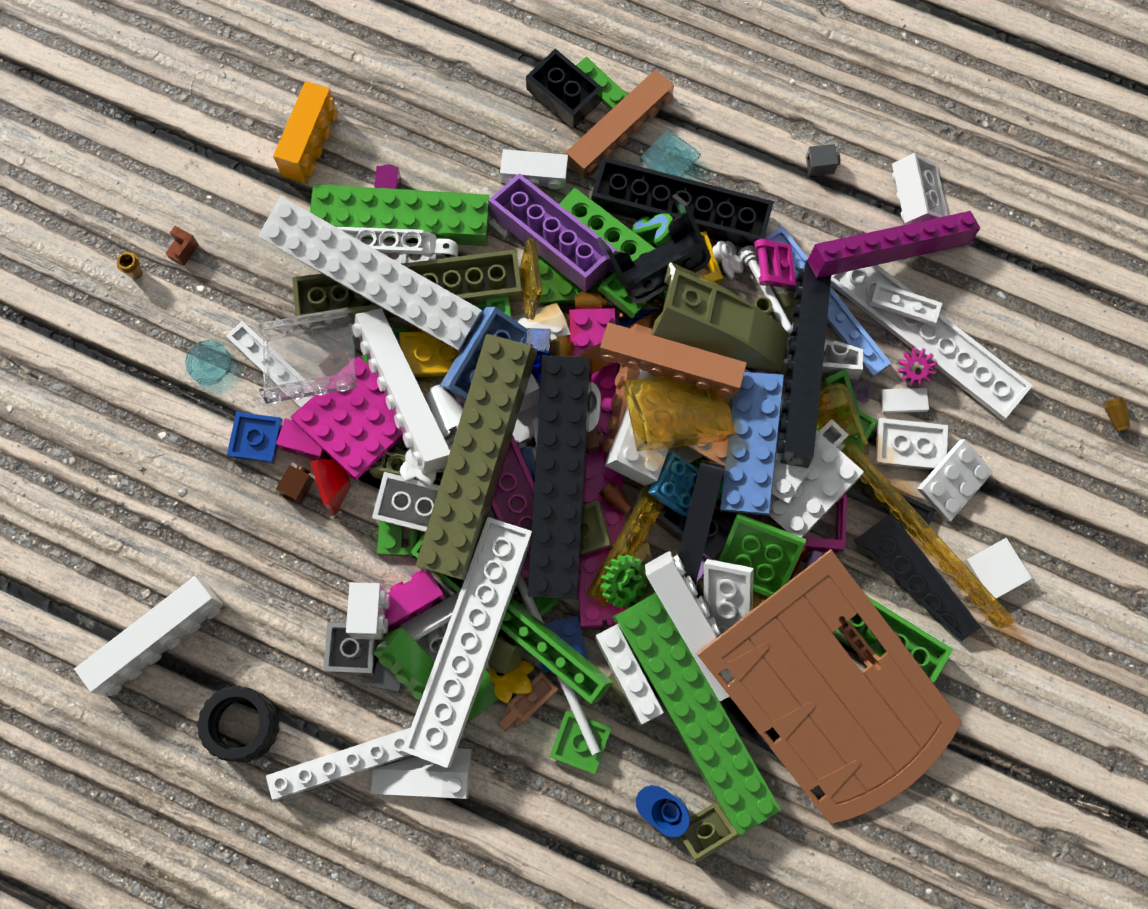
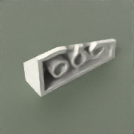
(424, 778)

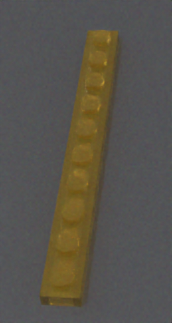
(931, 541)

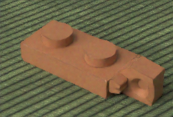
(525, 705)

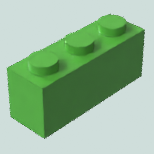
(405, 660)

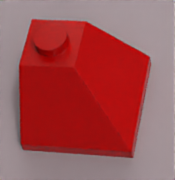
(332, 483)

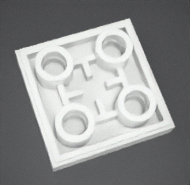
(998, 568)

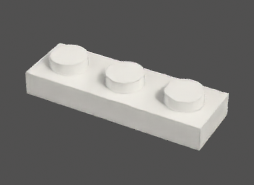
(905, 303)

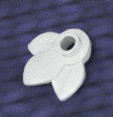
(726, 253)
(410, 471)

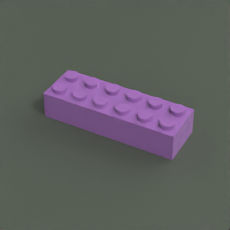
(558, 234)

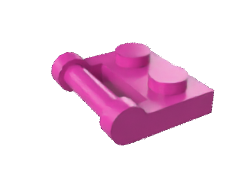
(781, 264)

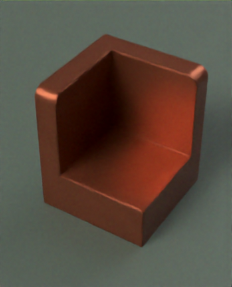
(182, 247)

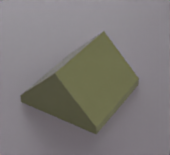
(708, 833)

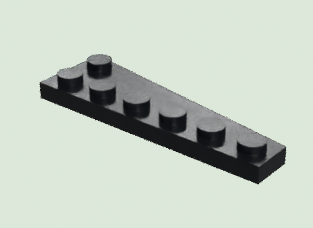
(904, 560)

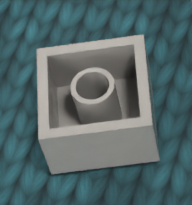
(347, 654)

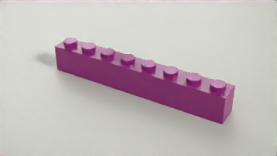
(892, 244)

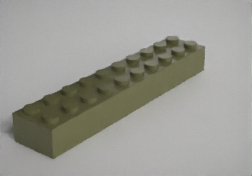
(468, 277)
(477, 456)

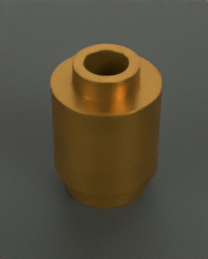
(590, 300)
(562, 347)

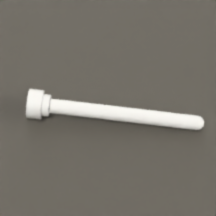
(749, 257)

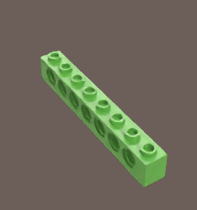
(578, 204)

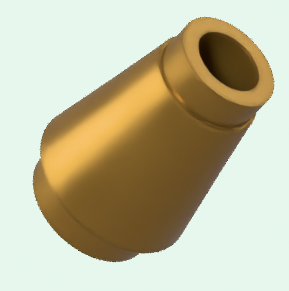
(129, 264)
(1118, 413)

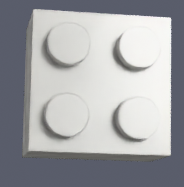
(367, 611)

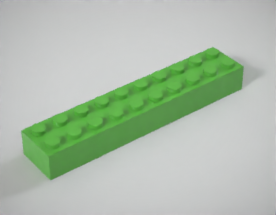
(696, 714)

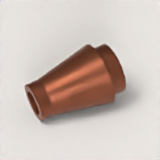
(615, 497)

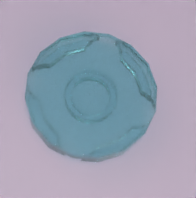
(208, 362)

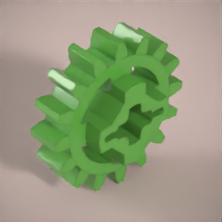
(623, 581)

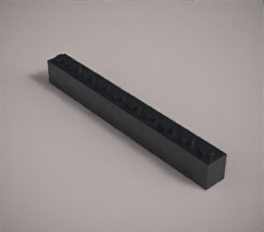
(804, 369)

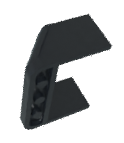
(647, 274)

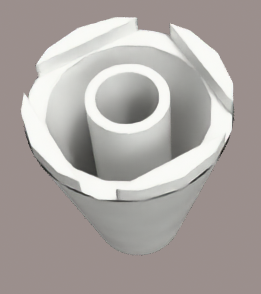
(445, 410)

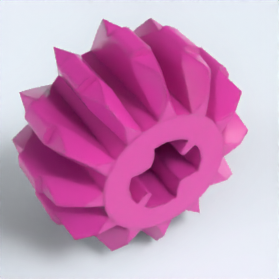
(912, 373)

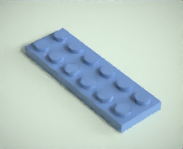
(754, 446)

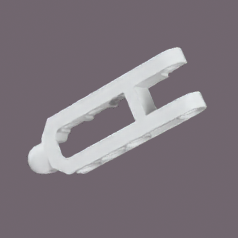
(427, 246)

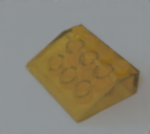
(675, 414)

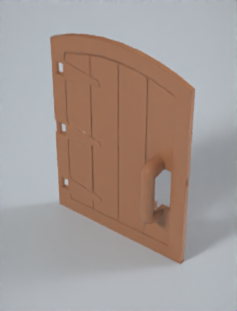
(837, 726)

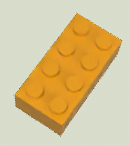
(305, 132)

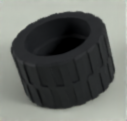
(209, 724)

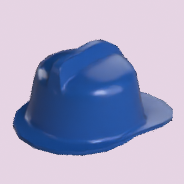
(663, 810)

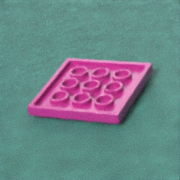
(352, 423)

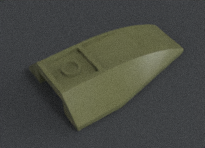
(719, 321)

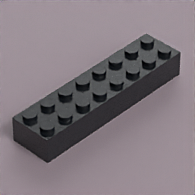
(647, 192)

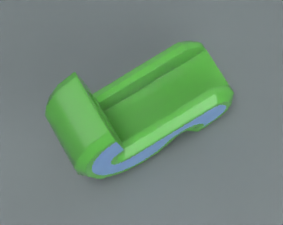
(654, 229)

